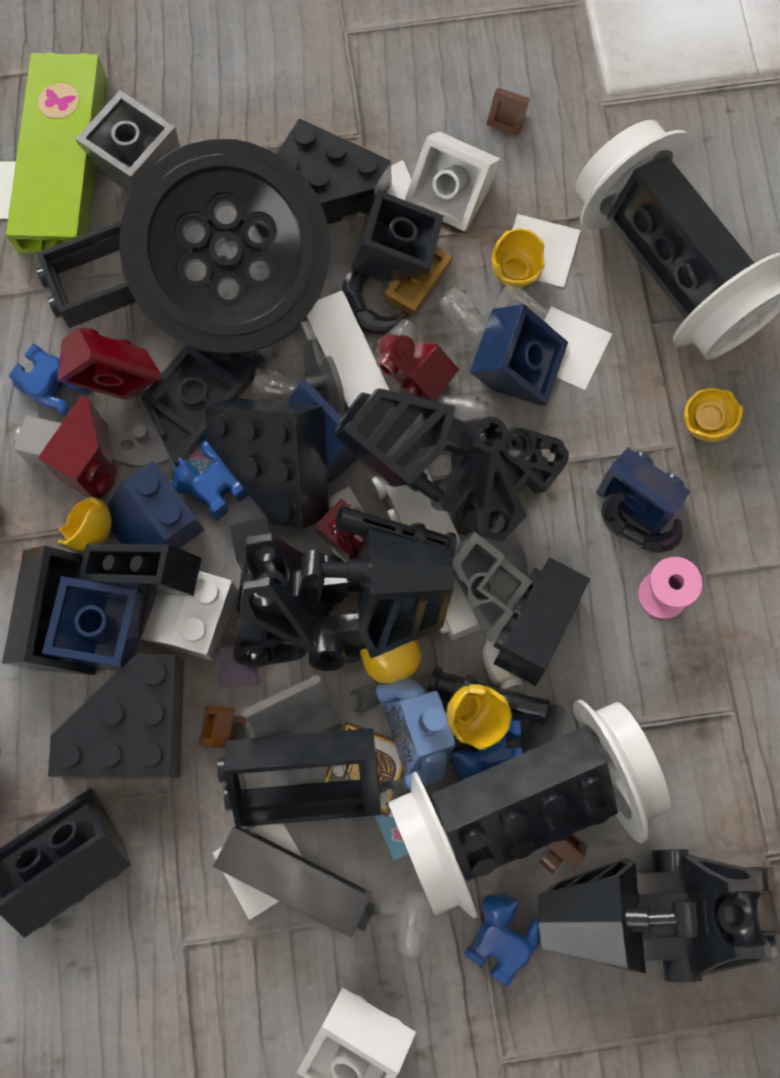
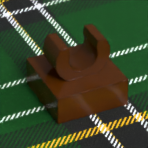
(508, 111)
(218, 725)
(570, 850)

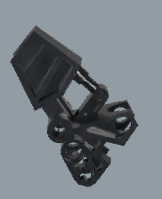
(405, 434)
(400, 599)
(715, 927)

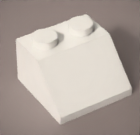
(451, 179)
(193, 622)
(357, 1042)

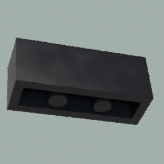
(145, 567)
(540, 621)

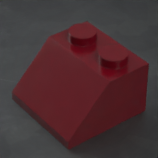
(105, 364)
(82, 451)

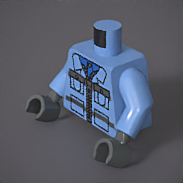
(417, 730)

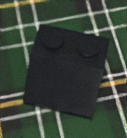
(396, 239)

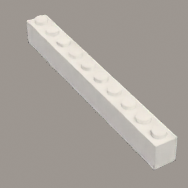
(341, 337)

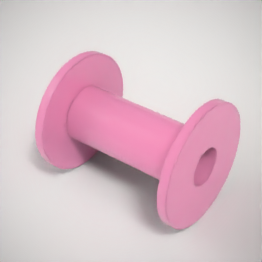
(670, 588)

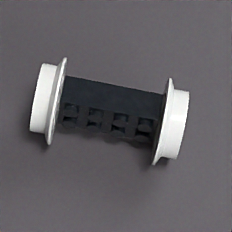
(679, 238)
(531, 803)

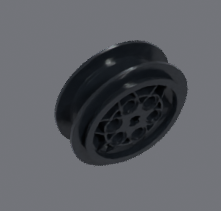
(189, 190)

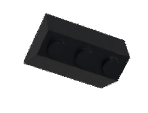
(33, 608)
(59, 863)

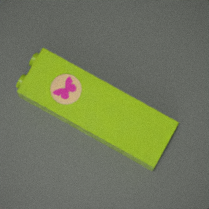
(51, 170)

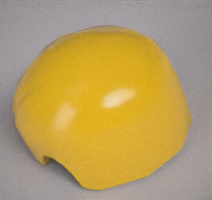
(518, 258)
(713, 415)
(86, 524)
(394, 664)
(478, 716)

